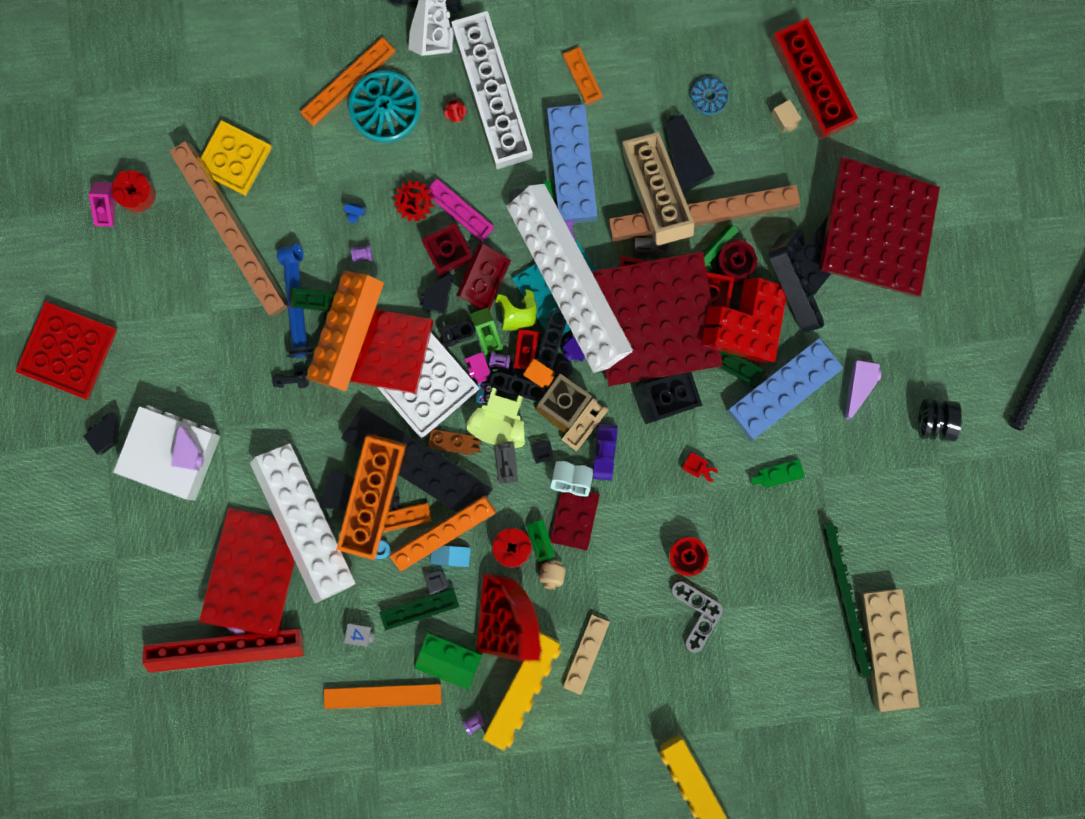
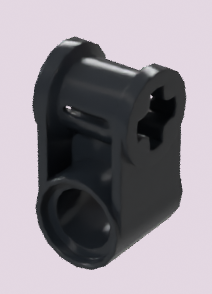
(455, 333)

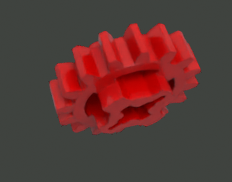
(419, 208)

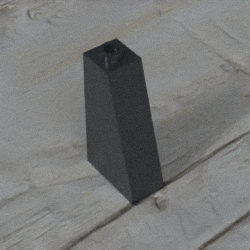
(686, 154)
(339, 490)

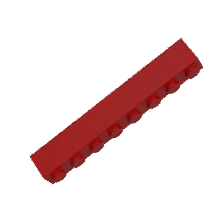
(222, 651)

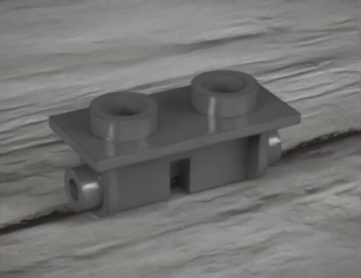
(506, 463)

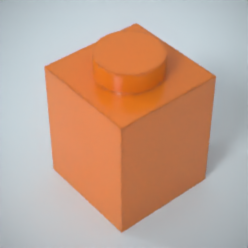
(539, 373)

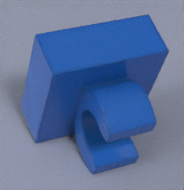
(355, 211)

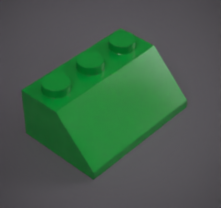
(448, 660)

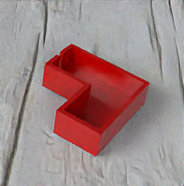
(754, 328)

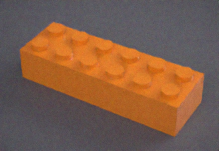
(344, 330)
(371, 496)

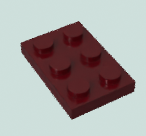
(483, 277)
(574, 520)

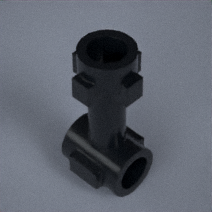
(299, 378)

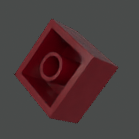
(447, 249)

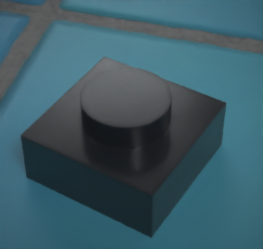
(542, 452)
(436, 582)

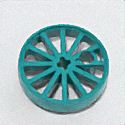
(376, 109)

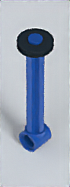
(290, 258)

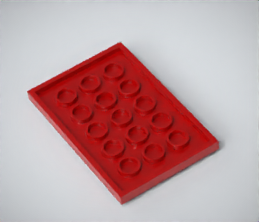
(249, 575)

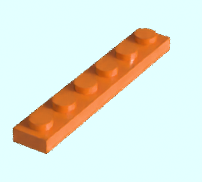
(443, 533)

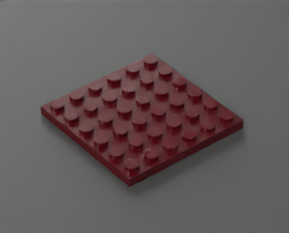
(879, 227)
(662, 316)

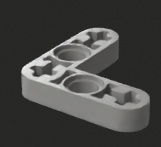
(704, 616)

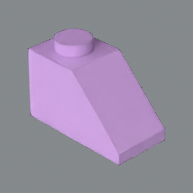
(186, 451)

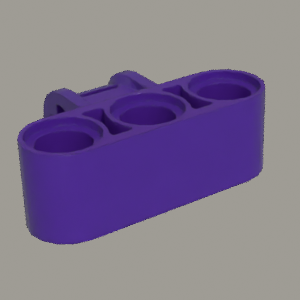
(605, 452)

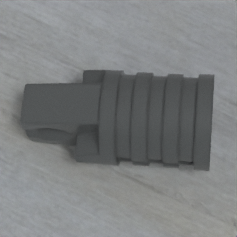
(648, 247)

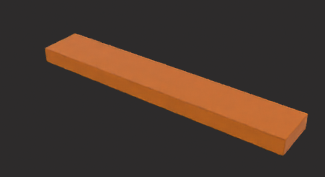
(344, 84)
(382, 696)

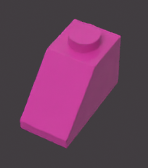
(102, 204)

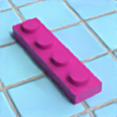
(460, 211)

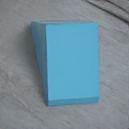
(451, 556)

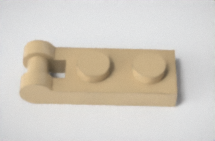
(584, 425)

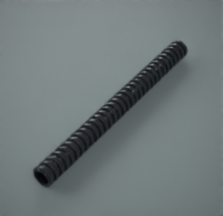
(1050, 356)

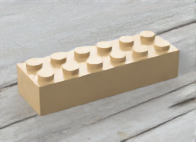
(658, 189)
(889, 650)

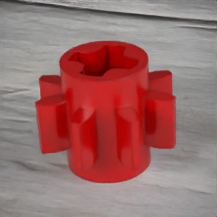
(455, 110)

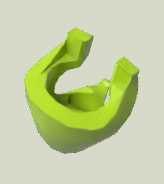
(518, 318)

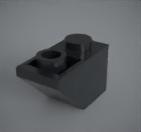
(105, 434)

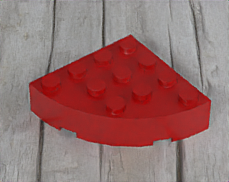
(507, 620)

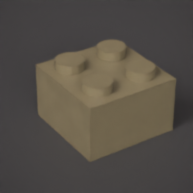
(564, 401)

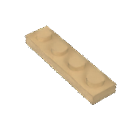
(586, 654)

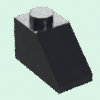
(437, 296)

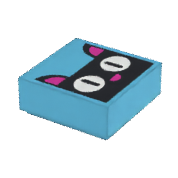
(483, 393)

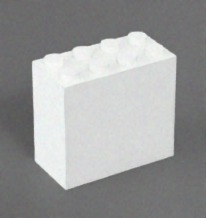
(150, 451)

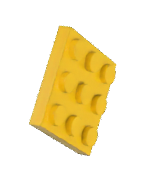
(235, 157)

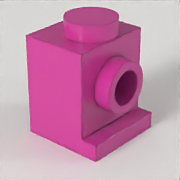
(478, 368)

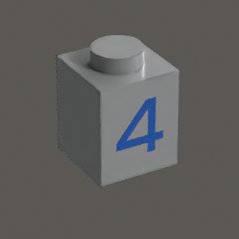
(359, 634)

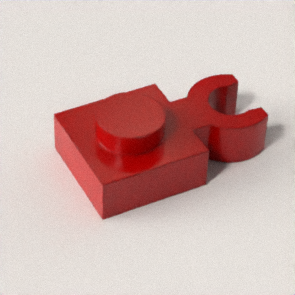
(696, 466)

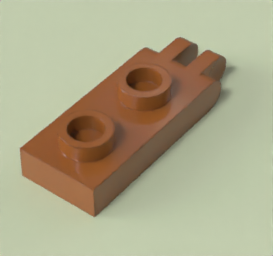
(453, 442)

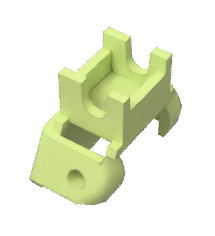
(498, 422)

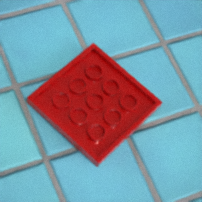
(66, 350)
(393, 352)

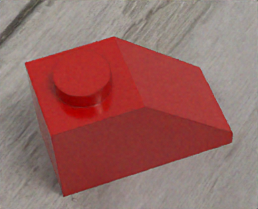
(526, 348)

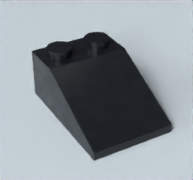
(667, 397)

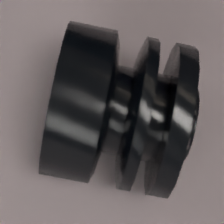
(939, 420)

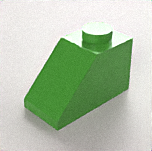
(486, 331)

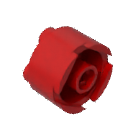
(133, 201)
(514, 536)
(697, 550)

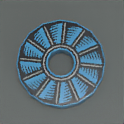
(713, 85)

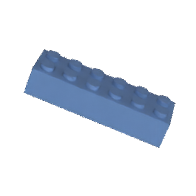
(572, 163)
(785, 389)

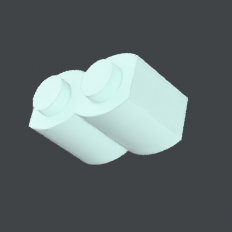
(572, 478)

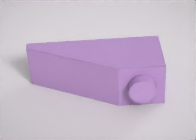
(862, 381)

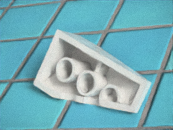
(431, 28)

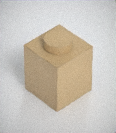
(786, 116)

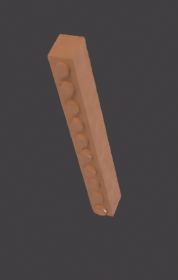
(714, 211)
(229, 228)

